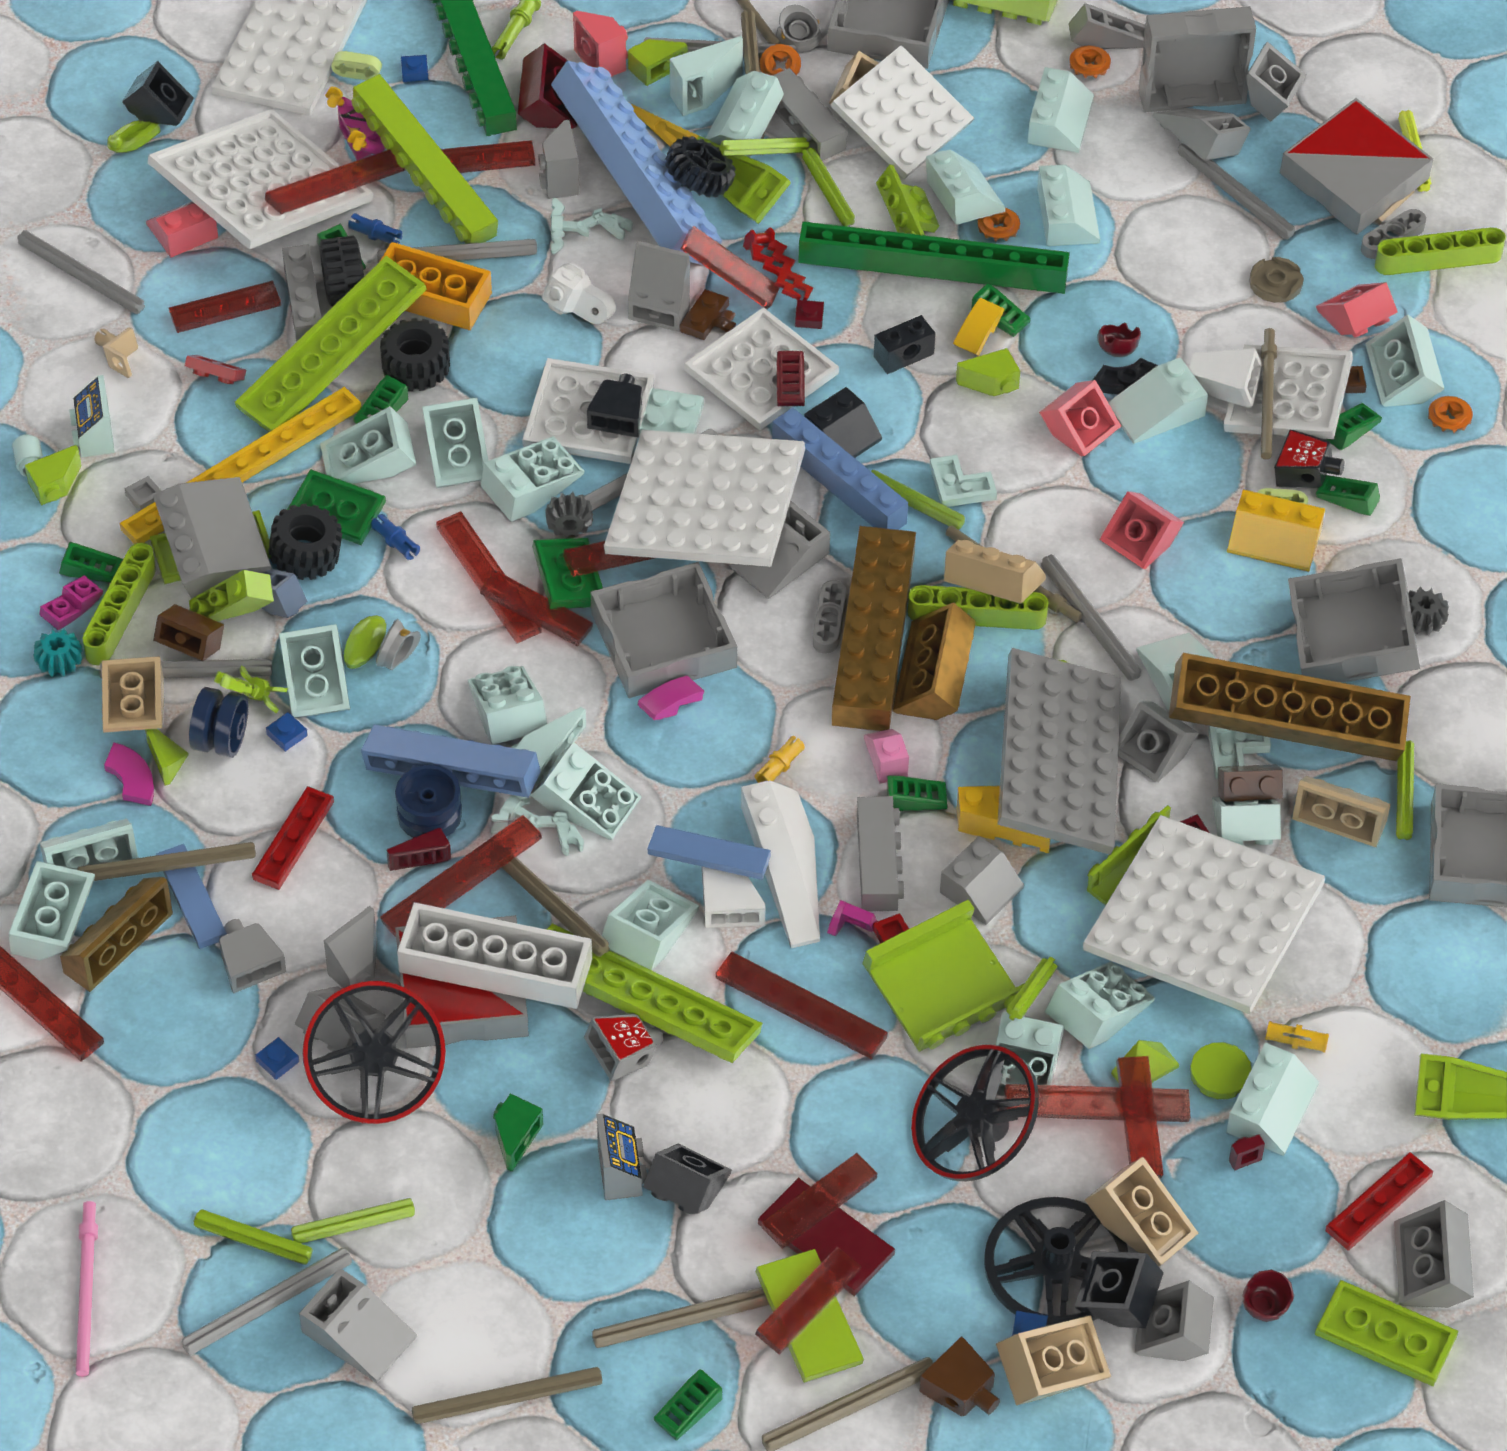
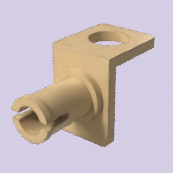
(118, 349)

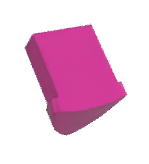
(854, 915)

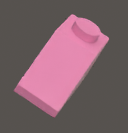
(887, 754)

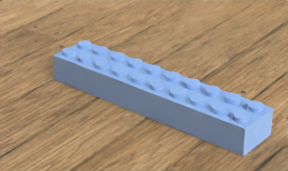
(630, 154)

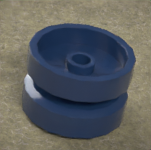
(218, 722)
(428, 800)

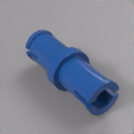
(374, 229)
(395, 537)

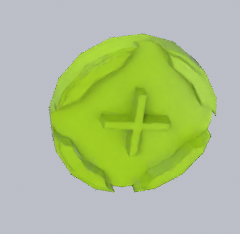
(1220, 1070)

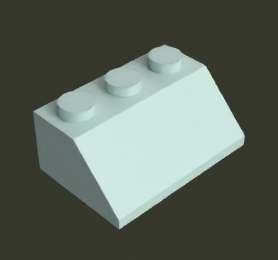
(747, 108)
(1060, 111)
(961, 187)
(1066, 207)
(1404, 364)
(91, 846)
(49, 911)
(1273, 1099)

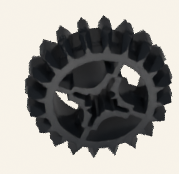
(700, 166)

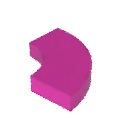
(132, 772)

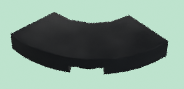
(1117, 379)

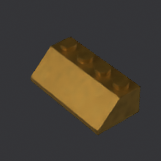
(935, 664)
(118, 932)

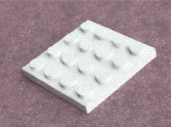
(902, 111)
(744, 371)
(1305, 394)
(562, 410)

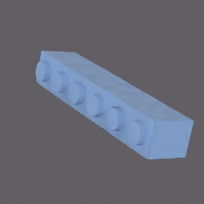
(843, 473)
(471, 762)

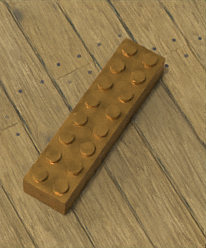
(873, 629)
(1289, 706)

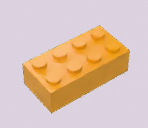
(454, 289)

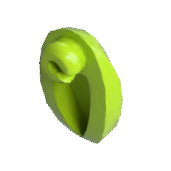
(132, 136)
(364, 641)

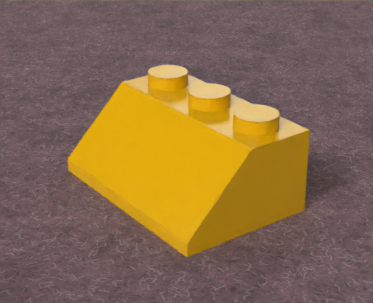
(1276, 530)

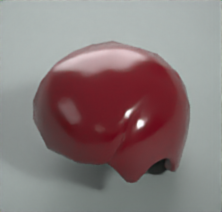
(1118, 340)
(1267, 1295)

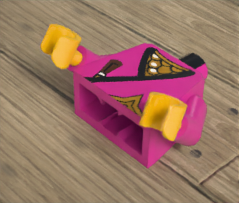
(354, 126)

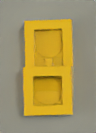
(978, 325)

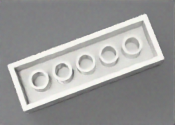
(495, 955)

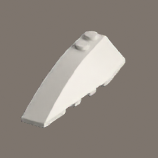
(781, 825)

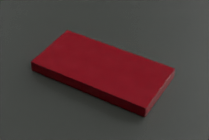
(839, 1231)

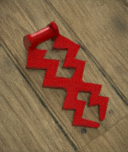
(768, 241)

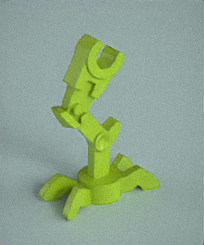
(254, 687)

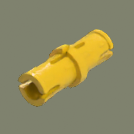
(780, 760)
(1275, 1033)

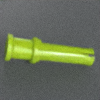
(519, 17)

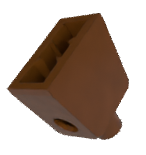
(960, 1380)

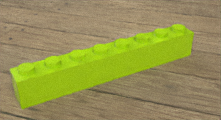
(424, 161)

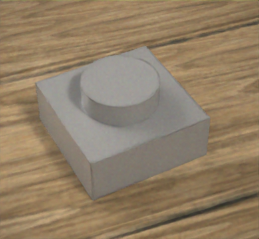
(142, 492)

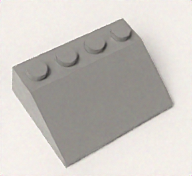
(211, 532)

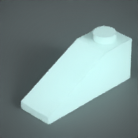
(553, 739)

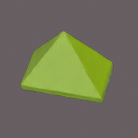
(166, 754)
(1160, 1059)

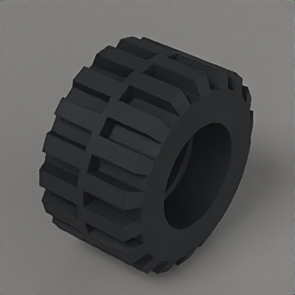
(340, 266)
(415, 338)
(309, 525)

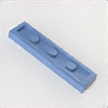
(709, 852)
(194, 902)

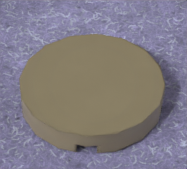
(1276, 279)

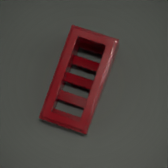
(790, 370)
(419, 851)

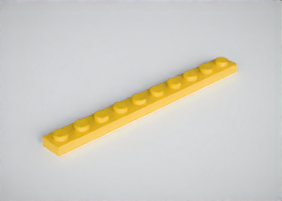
(258, 454)

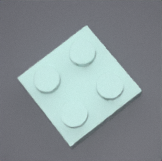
(672, 411)

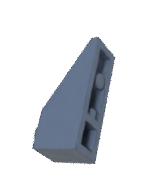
(286, 594)

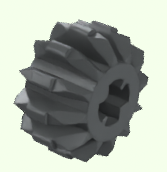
(569, 515)
(1428, 610)

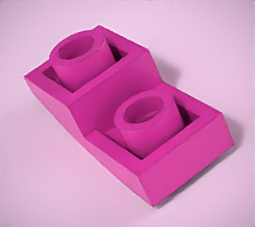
(74, 601)
(667, 698)

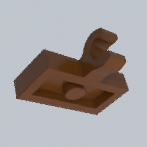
(707, 313)

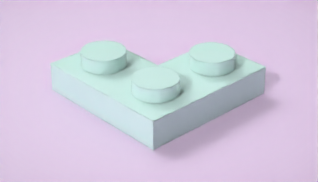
(957, 488)
(1230, 745)

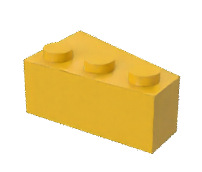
(978, 816)

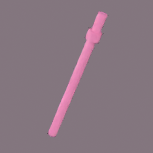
(87, 1234)

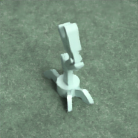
(612, 223)
(514, 808)

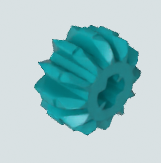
(57, 652)

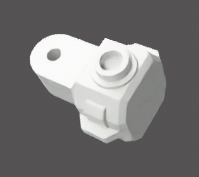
(572, 291)

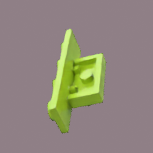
(906, 204)

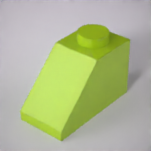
(651, 59)
(989, 373)
(54, 474)

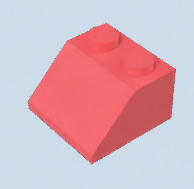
(600, 41)
(183, 228)
(1359, 308)
(1081, 417)
(1141, 529)

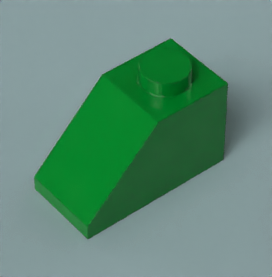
(516, 1127)

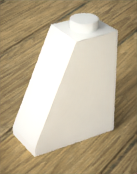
(1228, 374)
(730, 900)

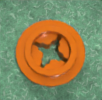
(781, 53)
(1090, 54)
(1010, 222)
(1457, 407)

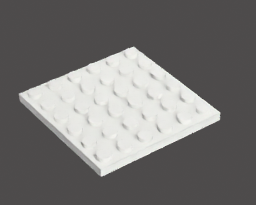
(239, 163)
(705, 498)
(1204, 914)

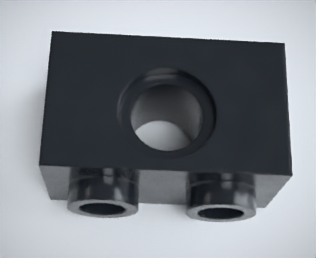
(904, 344)

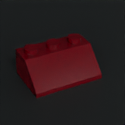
(537, 98)

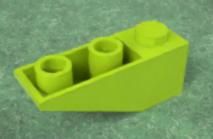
(234, 596)

